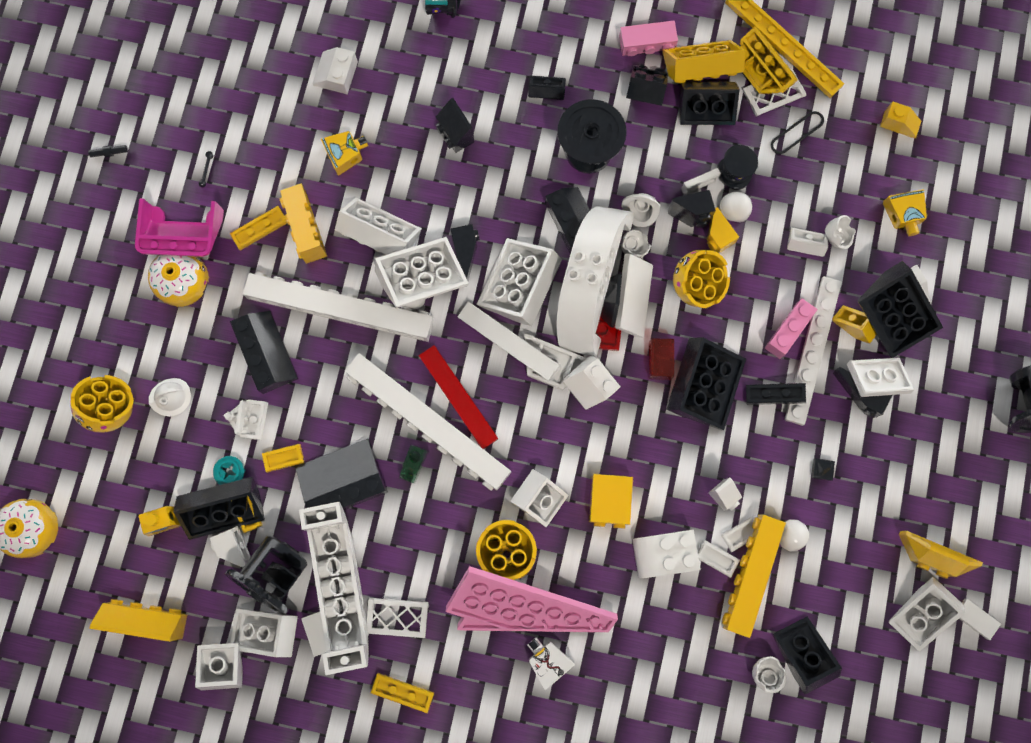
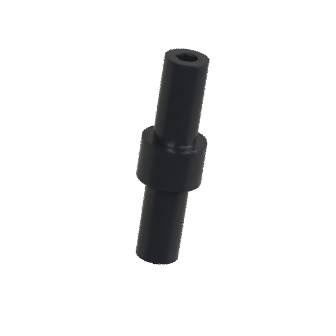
(108, 151)

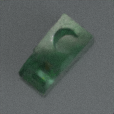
(413, 463)

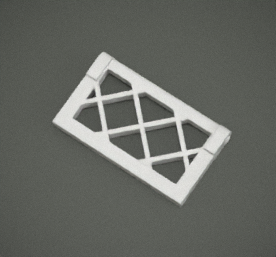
(753, 100)
(405, 632)

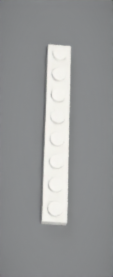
(814, 346)

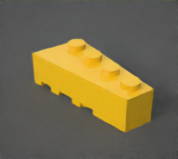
(303, 224)

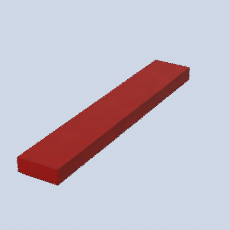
(458, 397)

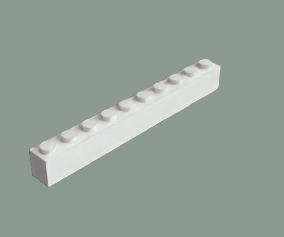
(338, 307)
(426, 420)

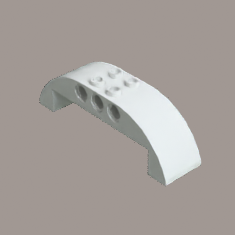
(589, 278)
(337, 587)

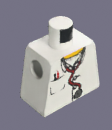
(548, 662)

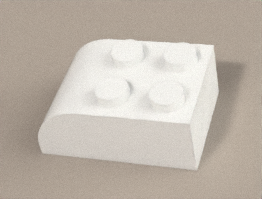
(666, 554)

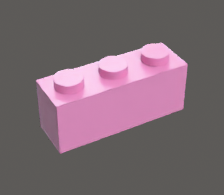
(648, 38)
(791, 328)

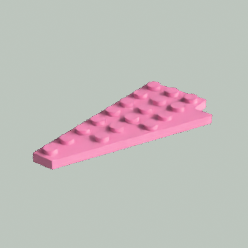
(502, 604)

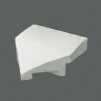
(248, 419)

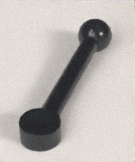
(209, 155)

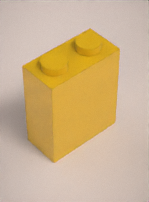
(611, 500)

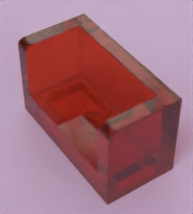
(661, 359)

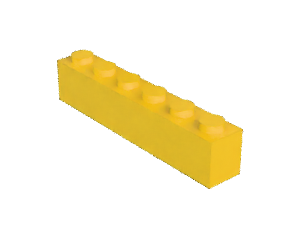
(753, 575)

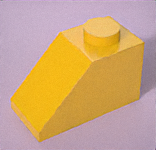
(901, 120)
(720, 233)
(855, 324)

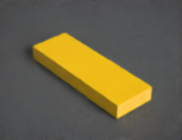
(258, 228)
(402, 692)

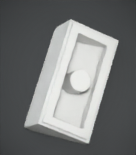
(807, 242)

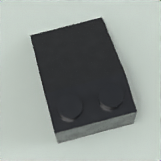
(807, 655)

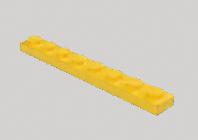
(787, 46)

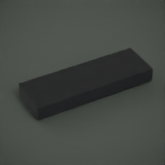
(776, 394)

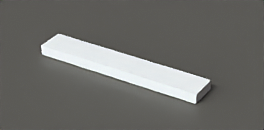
(509, 341)

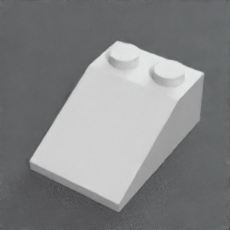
(927, 614)
(264, 632)

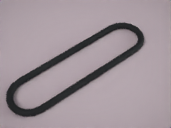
(781, 152)

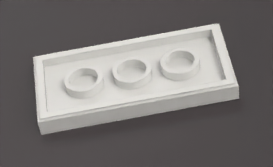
(634, 296)

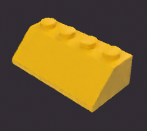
(704, 61)
(140, 621)

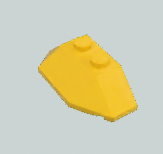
(764, 65)
(937, 557)

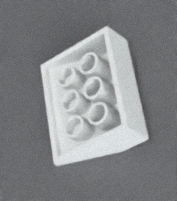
(420, 272)
(520, 281)

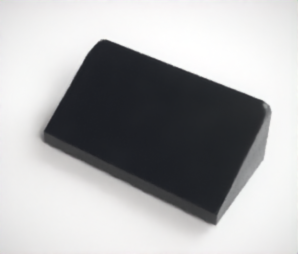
(547, 87)

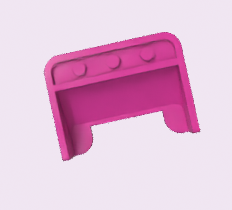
(175, 238)

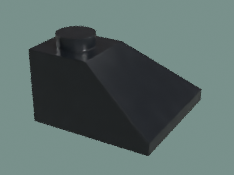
(612, 300)

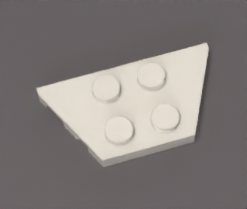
(567, 360)

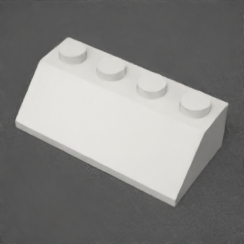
(376, 227)

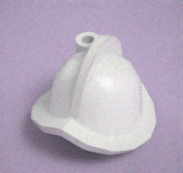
(644, 207)
(170, 397)

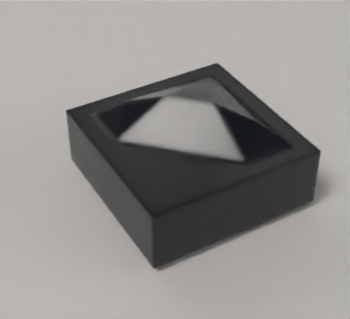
(823, 469)

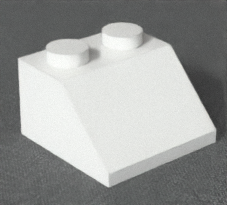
(336, 70)
(591, 382)
(539, 497)
(219, 666)

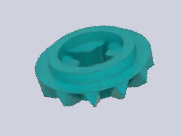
(226, 462)

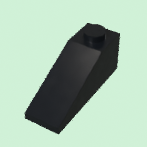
(465, 246)
(872, 406)

